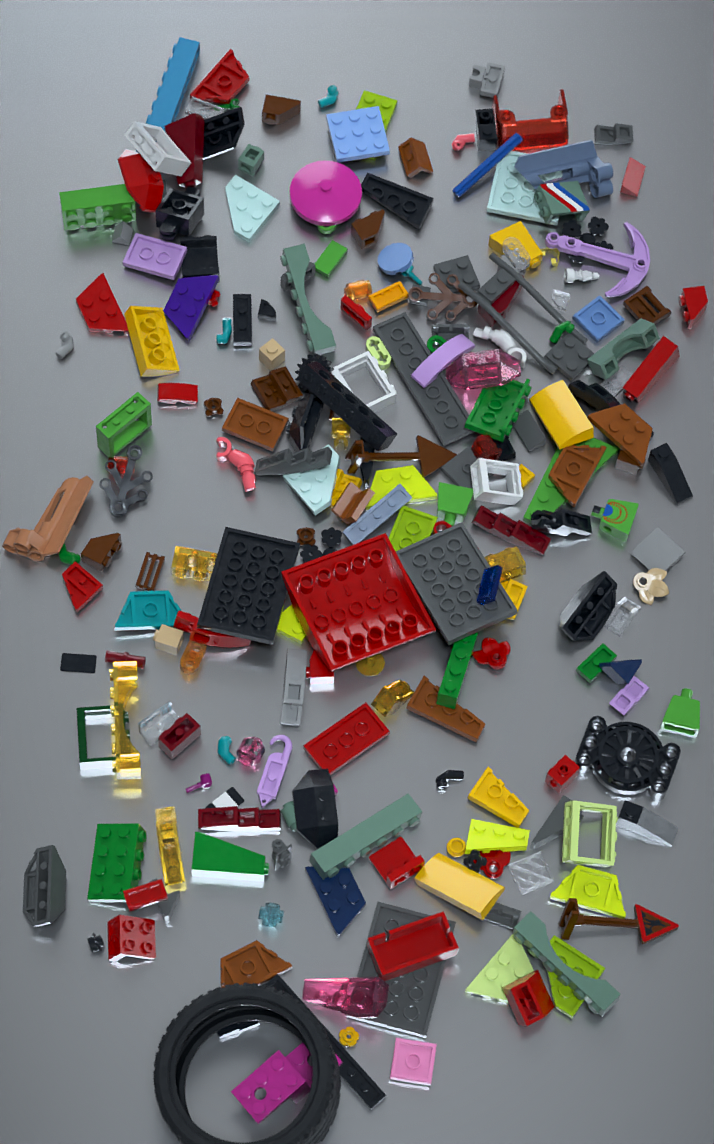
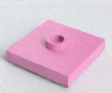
(413, 1061)

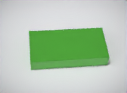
(330, 258)

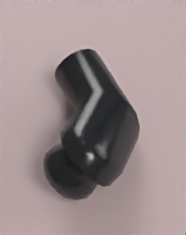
(443, 778)

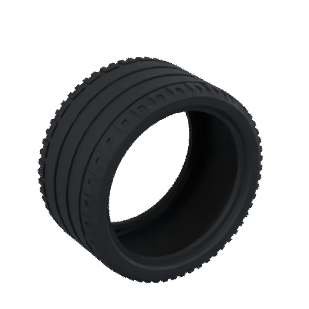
(235, 1005)

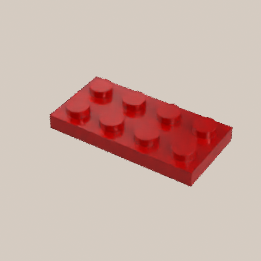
(346, 739)

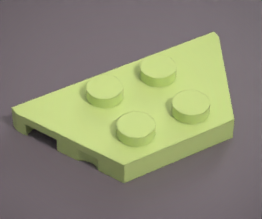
(504, 968)

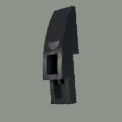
(594, 395)

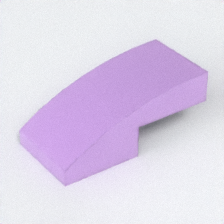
(629, 696)

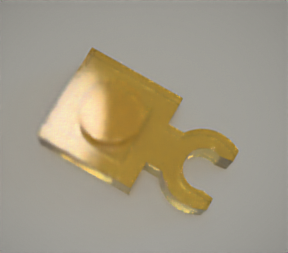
(340, 431)

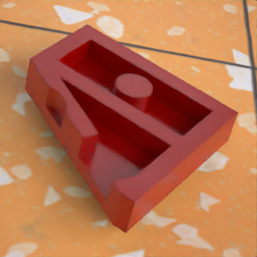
(80, 585)

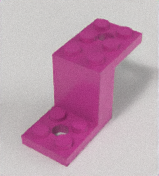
(281, 1079)

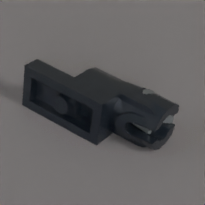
(561, 522)

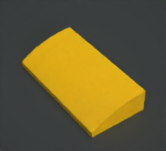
(151, 341)
(562, 415)
(459, 885)

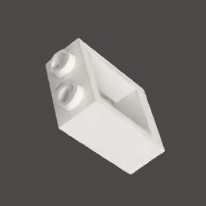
(480, 481)

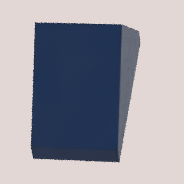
(621, 671)

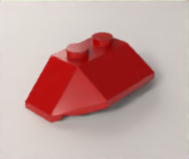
(141, 180)

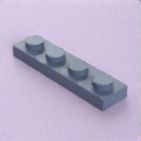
(377, 515)

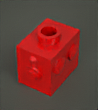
(562, 774)

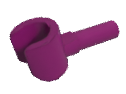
(206, 782)

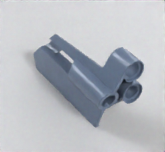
(577, 162)

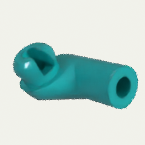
(330, 98)
(227, 330)
(223, 749)

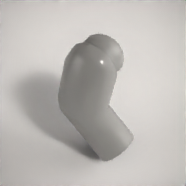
(67, 345)

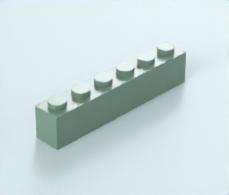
(365, 836)

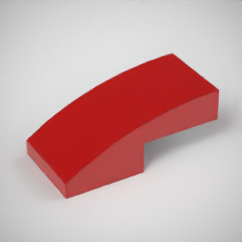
(177, 392)

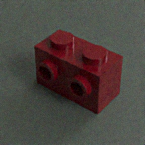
(179, 736)

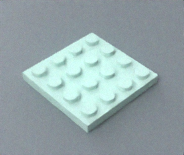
(513, 194)

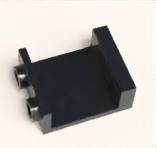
(200, 256)

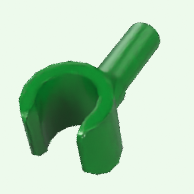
(230, 106)

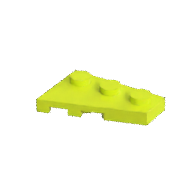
(492, 836)

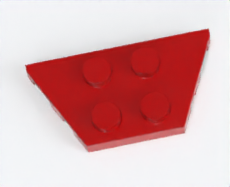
(222, 81)
(101, 308)

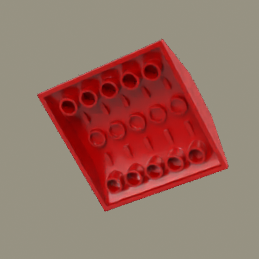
(356, 602)

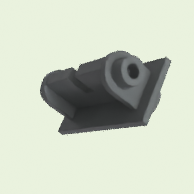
(449, 331)
(281, 853)
(503, 915)

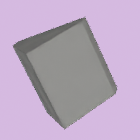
(122, 234)

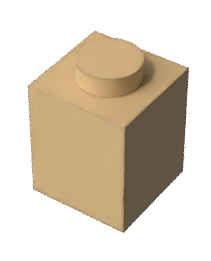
(272, 354)
(168, 639)

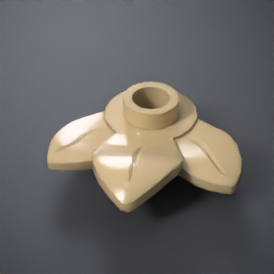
(654, 585)

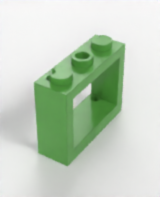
(122, 425)

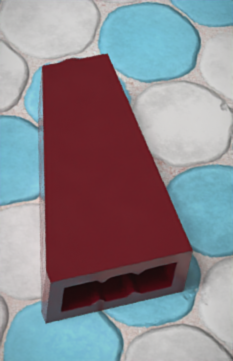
(189, 138)

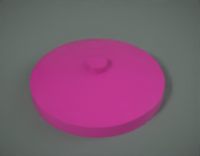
(325, 193)

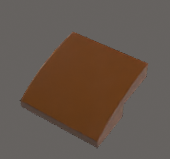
(276, 389)

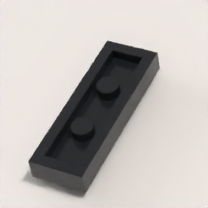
(242, 320)

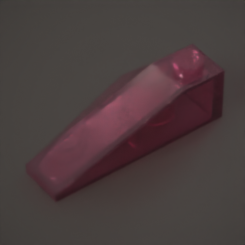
(348, 995)

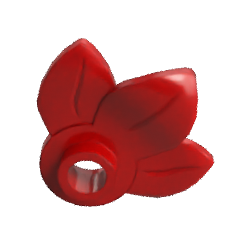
(493, 650)
(497, 860)

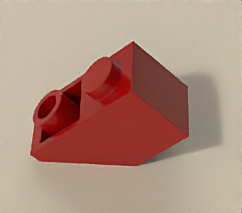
(694, 304)

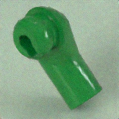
(565, 326)
(68, 557)

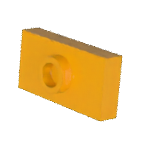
(388, 296)

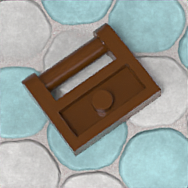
(641, 308)

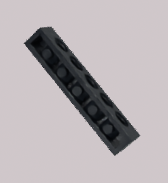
(347, 406)

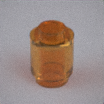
(358, 289)

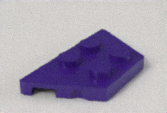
(189, 302)

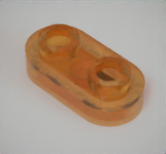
(192, 657)

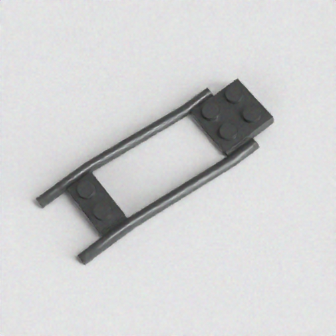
(567, 356)

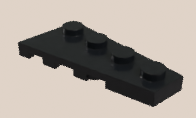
(400, 200)

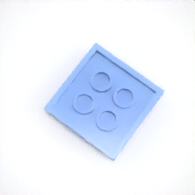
(357, 134)

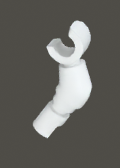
(504, 341)

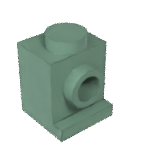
(250, 159)

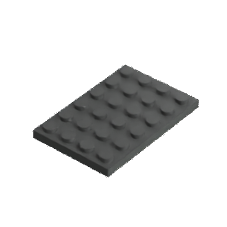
(448, 578)
(409, 995)

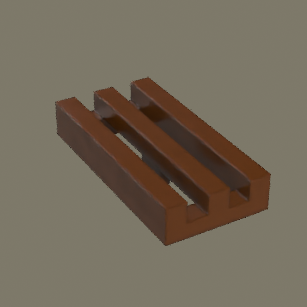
(154, 558)

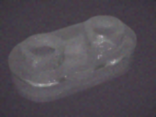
(517, 254)

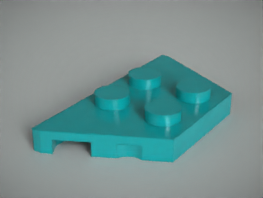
(147, 611)

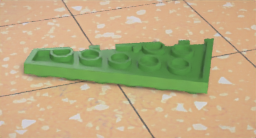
(547, 495)

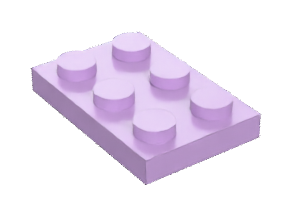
(155, 256)

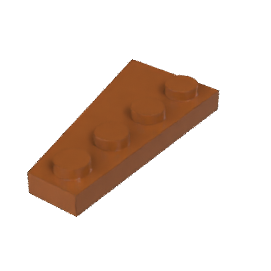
(457, 720)

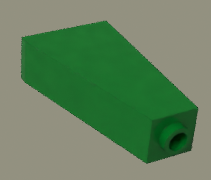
(225, 860)

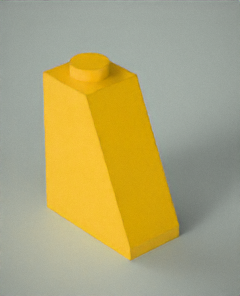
(520, 232)

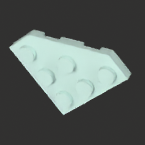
(248, 207)
(316, 485)

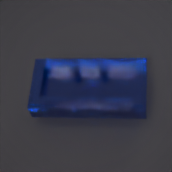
(489, 585)

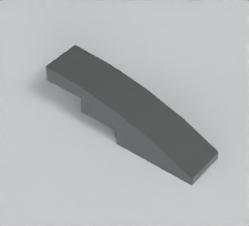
(288, 463)

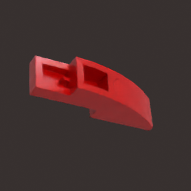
(188, 623)

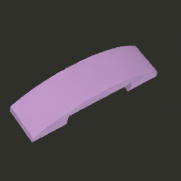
(441, 358)

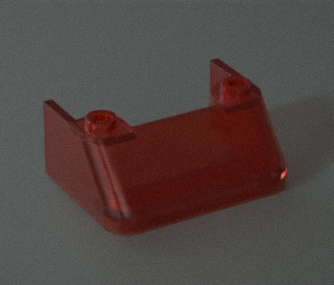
(536, 133)

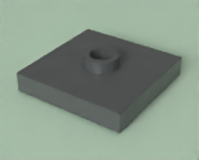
(459, 468)

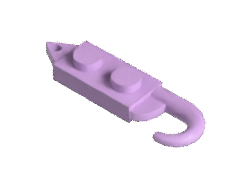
(274, 771)

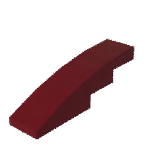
(511, 531)
(239, 819)

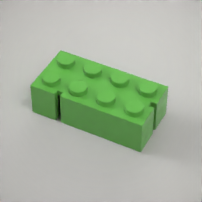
(97, 207)

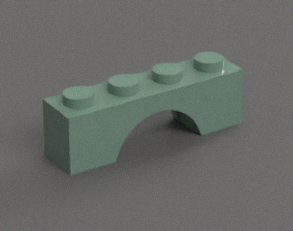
(637, 336)

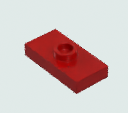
(356, 312)
(145, 895)

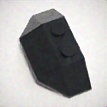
(222, 132)
(304, 422)
(589, 608)
(316, 808)

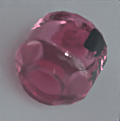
(250, 751)

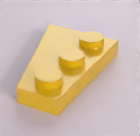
(497, 799)

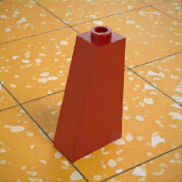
(651, 369)

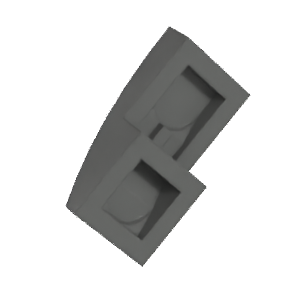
(613, 135)

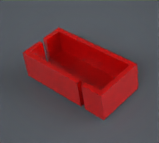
(412, 946)

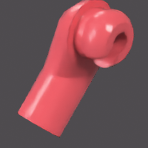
(461, 140)

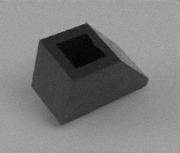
(485, 130)

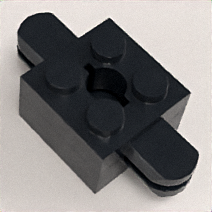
(179, 212)

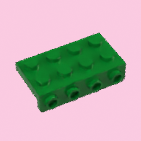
(498, 408)
(116, 861)

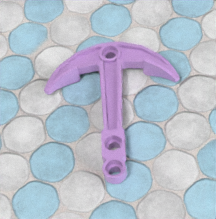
(610, 257)

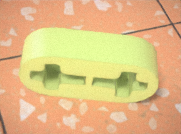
(381, 350)

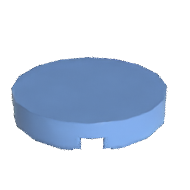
(395, 258)

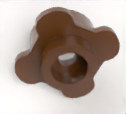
(213, 402)
(301, 532)

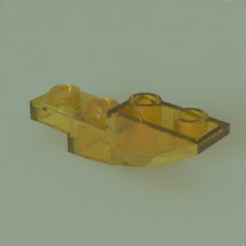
(169, 845)

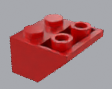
(528, 998)

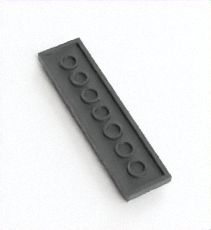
(436, 400)

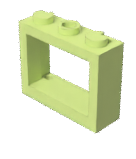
(571, 833)

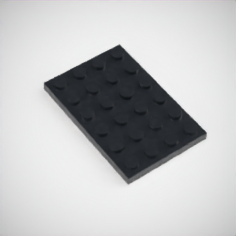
(248, 586)

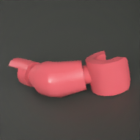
(239, 459)

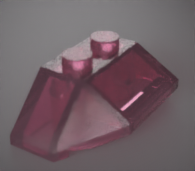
(483, 369)

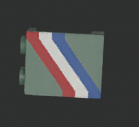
(561, 199)

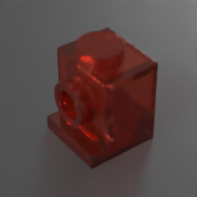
(485, 448)

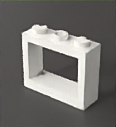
(164, 152)
(379, 376)

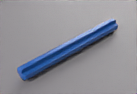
(487, 165)

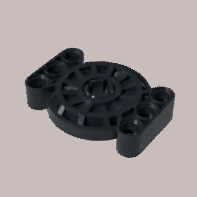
(621, 775)

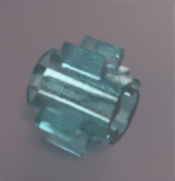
(271, 914)

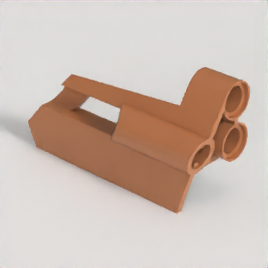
(51, 532)

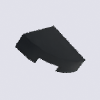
(266, 311)

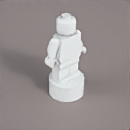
(571, 275)

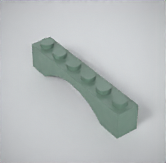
(319, 335)
(595, 992)

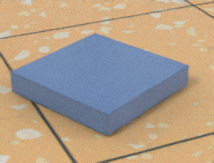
(598, 319)

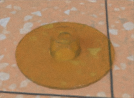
(372, 665)

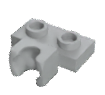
(487, 79)

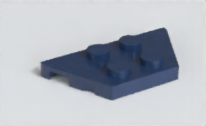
(338, 897)

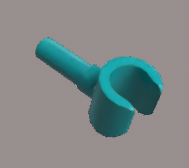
(408, 273)

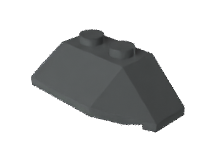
(44, 887)

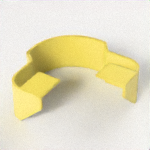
(553, 260)

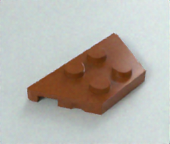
(625, 430)
(575, 469)
(251, 965)

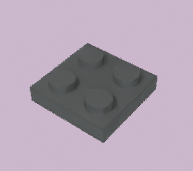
(461, 268)

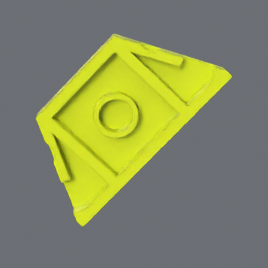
(408, 477)
(593, 890)

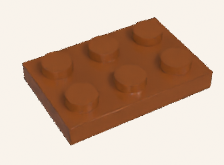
(255, 424)

